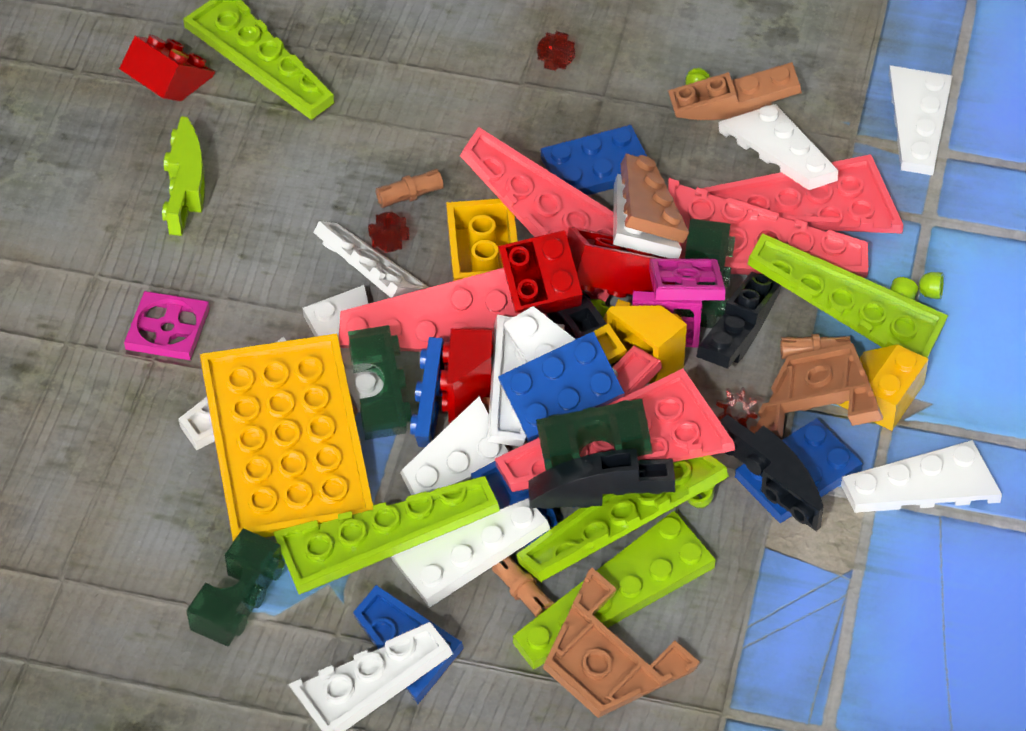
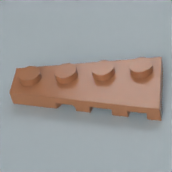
(649, 201)

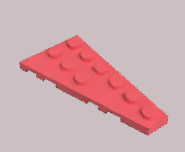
(535, 194)
(851, 204)
(750, 221)
(434, 311)
(678, 426)

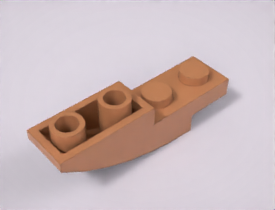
(726, 98)

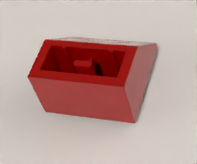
(165, 67)
(541, 273)
(467, 370)

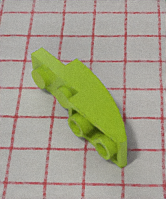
(186, 177)

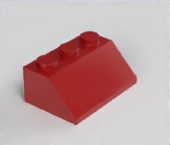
(608, 265)

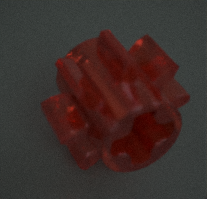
(556, 50)
(388, 232)
(731, 400)

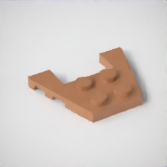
(820, 380)
(601, 666)

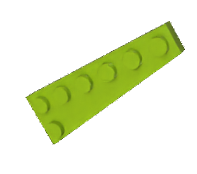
(248, 44)
(851, 299)
(598, 526)
(352, 542)
(641, 573)

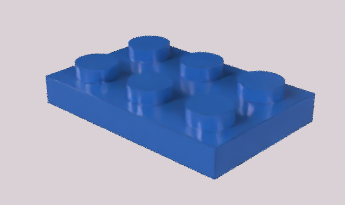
(593, 160)
(561, 383)
(821, 455)

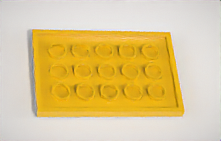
(285, 434)

